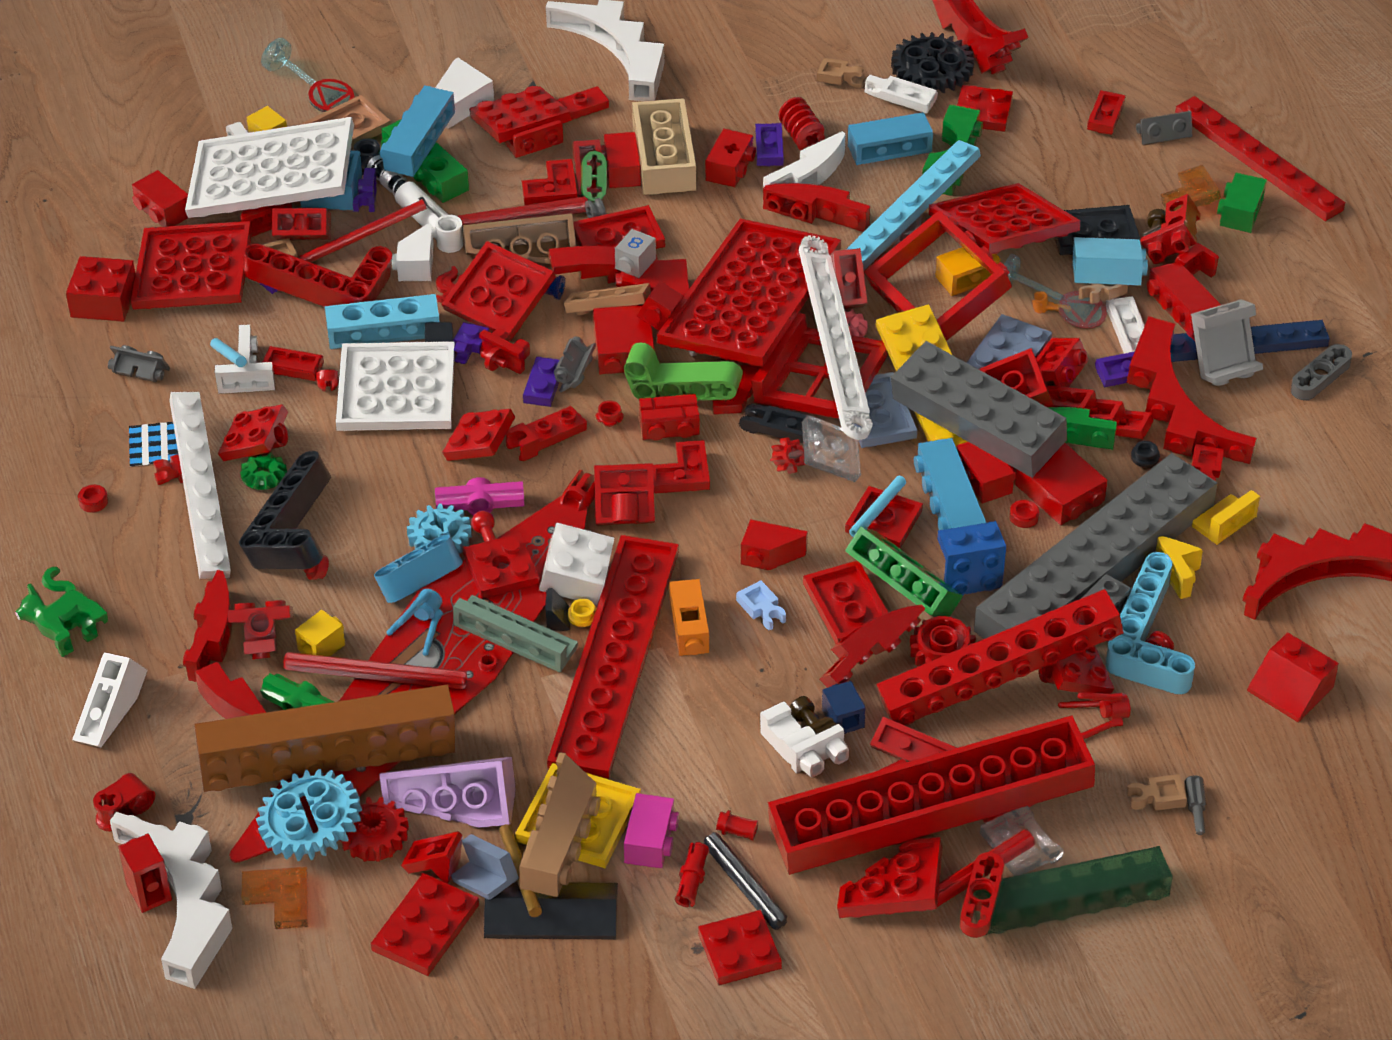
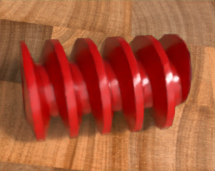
(801, 123)

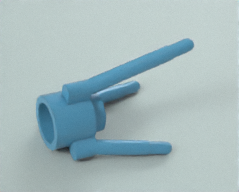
(423, 608)

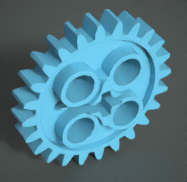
(285, 823)

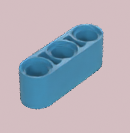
(418, 568)

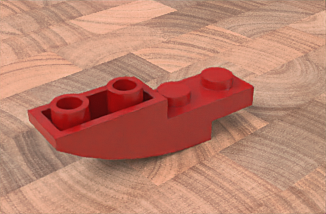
(816, 201)
(213, 629)
(872, 637)

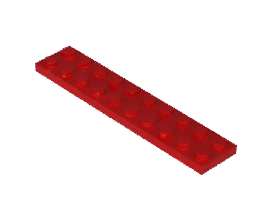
(614, 654)

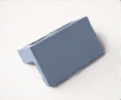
(488, 868)

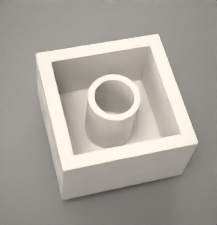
(577, 563)

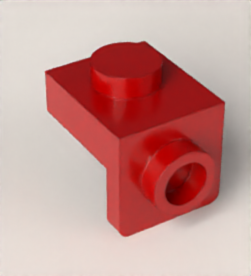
(1199, 259)
(259, 646)

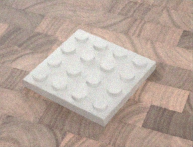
(395, 386)

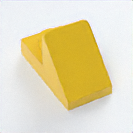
(1185, 561)

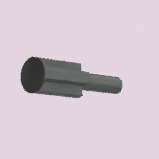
(1196, 801)

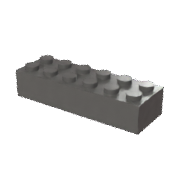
(979, 408)

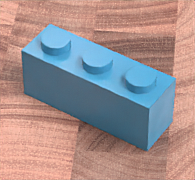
(890, 138)

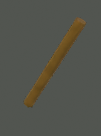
(512, 847)

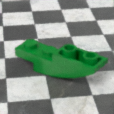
(1087, 430)

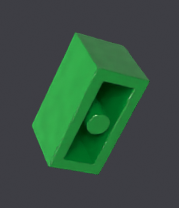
(1242, 202)

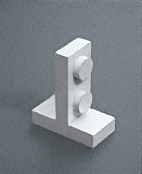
(252, 376)

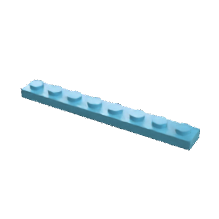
(915, 201)

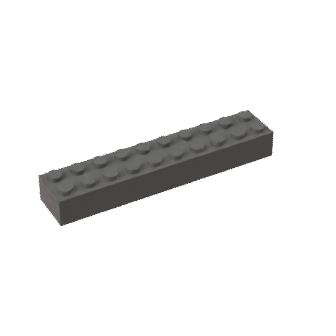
(1107, 543)

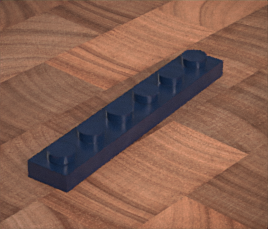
(1265, 339)

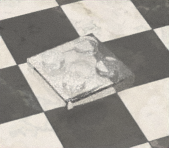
(830, 449)

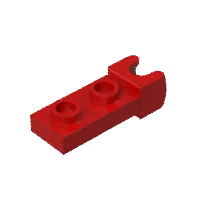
(545, 432)

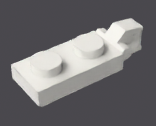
(901, 92)

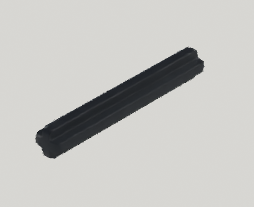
(745, 881)

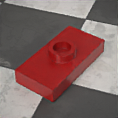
(585, 102)
(294, 363)

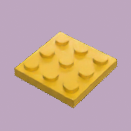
(605, 828)

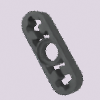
(1319, 382)

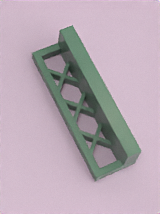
(514, 632)

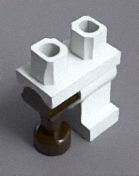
(806, 746)

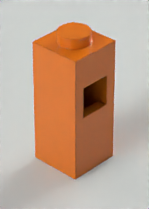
(689, 617)

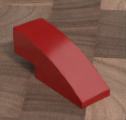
(225, 696)

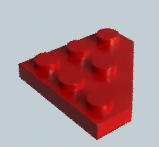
(898, 884)

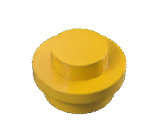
(581, 612)

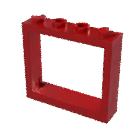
(969, 306)

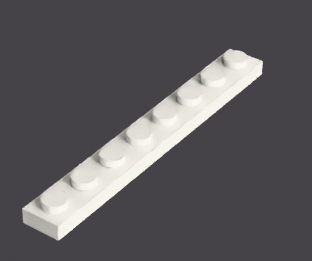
(199, 484)

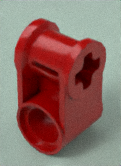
(126, 795)

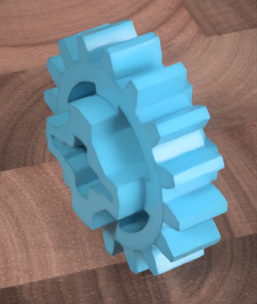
(437, 523)

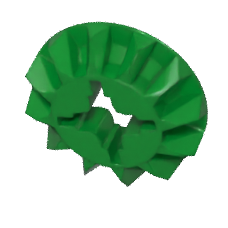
(260, 479)

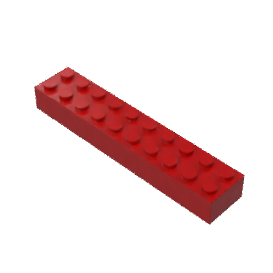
(931, 794)

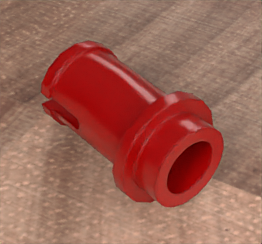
(736, 825)

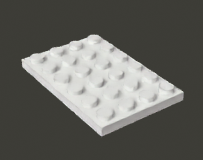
(270, 167)

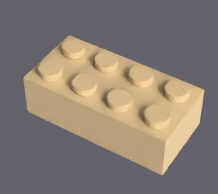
(664, 146)

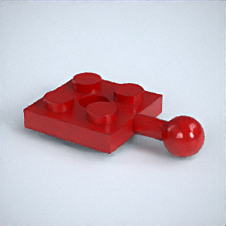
(507, 550)

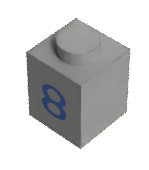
(635, 253)

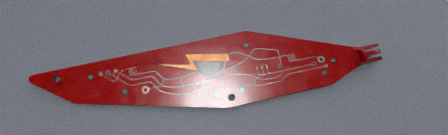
(451, 645)

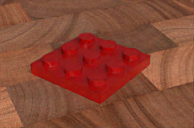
(518, 113)
(498, 289)

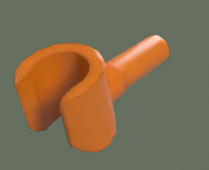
(1042, 304)

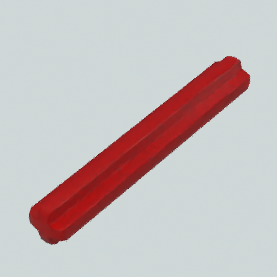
(1007, 851)

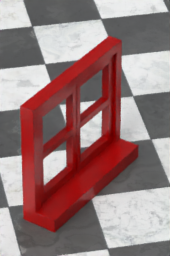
(784, 360)

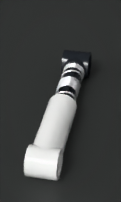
(446, 228)

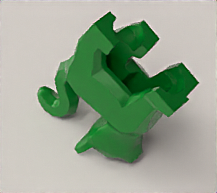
(62, 615)

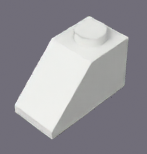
(415, 256)

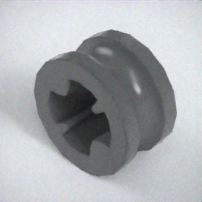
(595, 208)

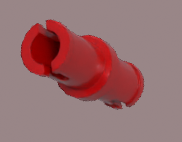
(692, 874)

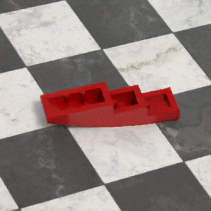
(587, 260)
(1129, 423)

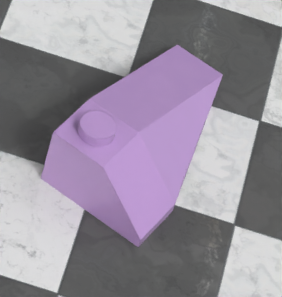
(464, 792)

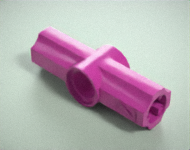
(481, 495)

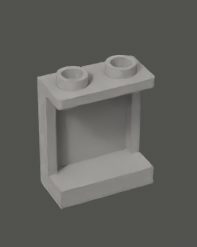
(1225, 342)

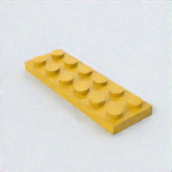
(902, 336)

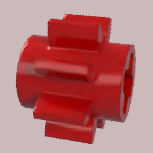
(781, 458)

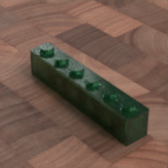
(1079, 889)

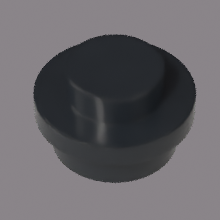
(1145, 454)

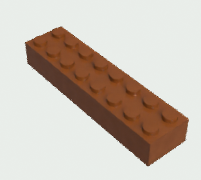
(325, 738)

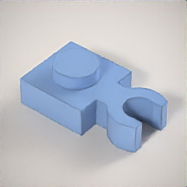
(761, 601)

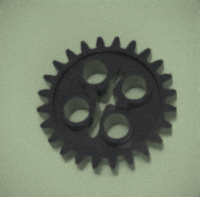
(933, 62)

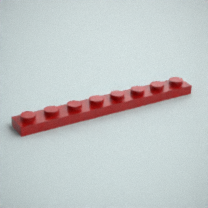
(1262, 159)

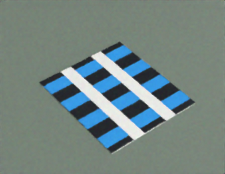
(151, 443)

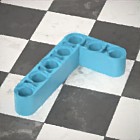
(1129, 653)

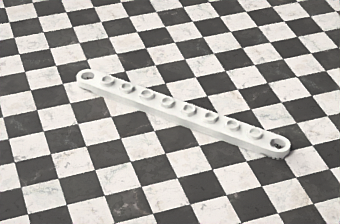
(835, 338)

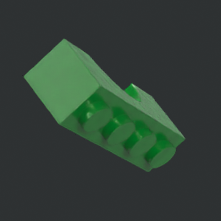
(958, 124)

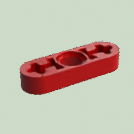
(986, 906)

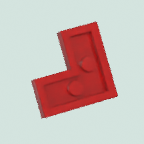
(557, 186)
(687, 474)

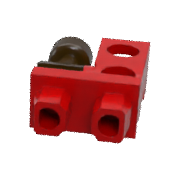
(1171, 229)

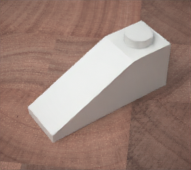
(110, 698)

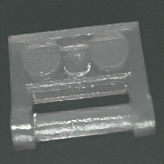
(1007, 826)

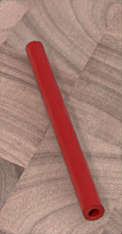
(364, 231)

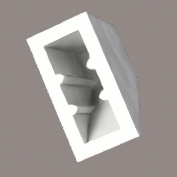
(468, 88)

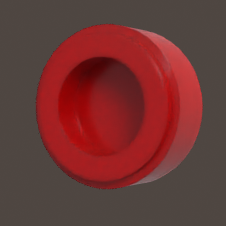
(93, 498)
(1024, 513)

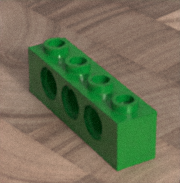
(438, 172)
(903, 573)

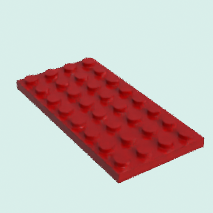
(744, 295)

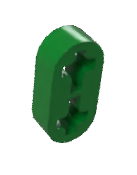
(587, 177)

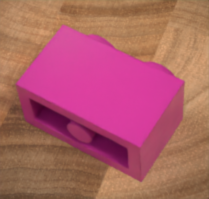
(650, 831)

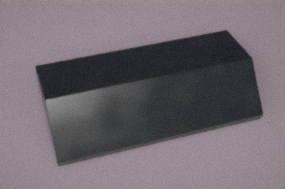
(578, 912)

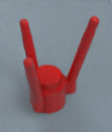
(1112, 706)

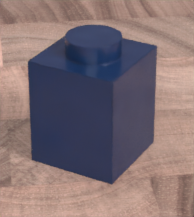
(844, 706)

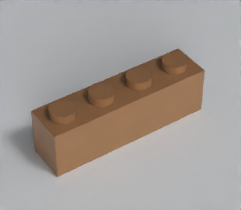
(525, 237)
(559, 829)

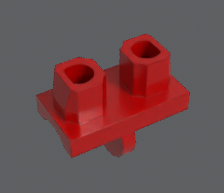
(500, 352)

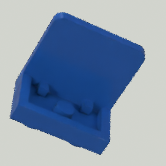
(973, 557)

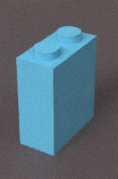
(1108, 261)

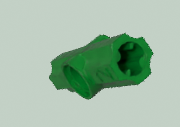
(289, 693)

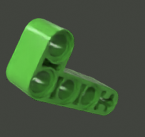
(655, 379)

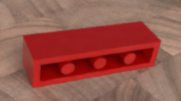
(1179, 294)

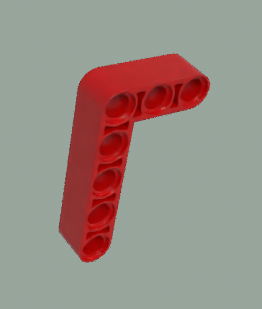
(316, 282)

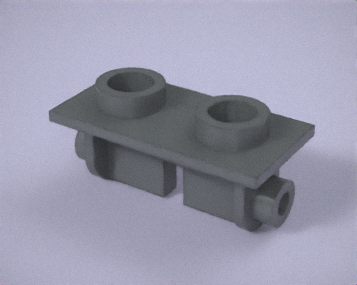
(1165, 127)
(573, 363)
(148, 364)

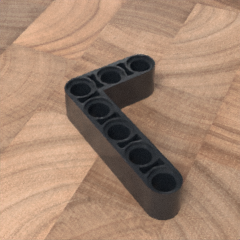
(272, 535)

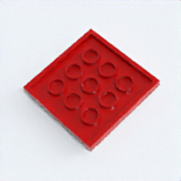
(1008, 217)
(191, 265)

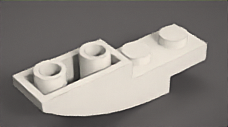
(814, 165)

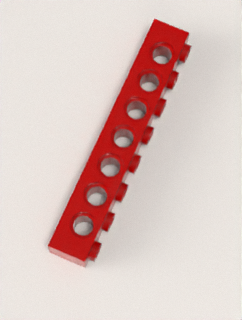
(1000, 658)

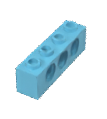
(380, 320)

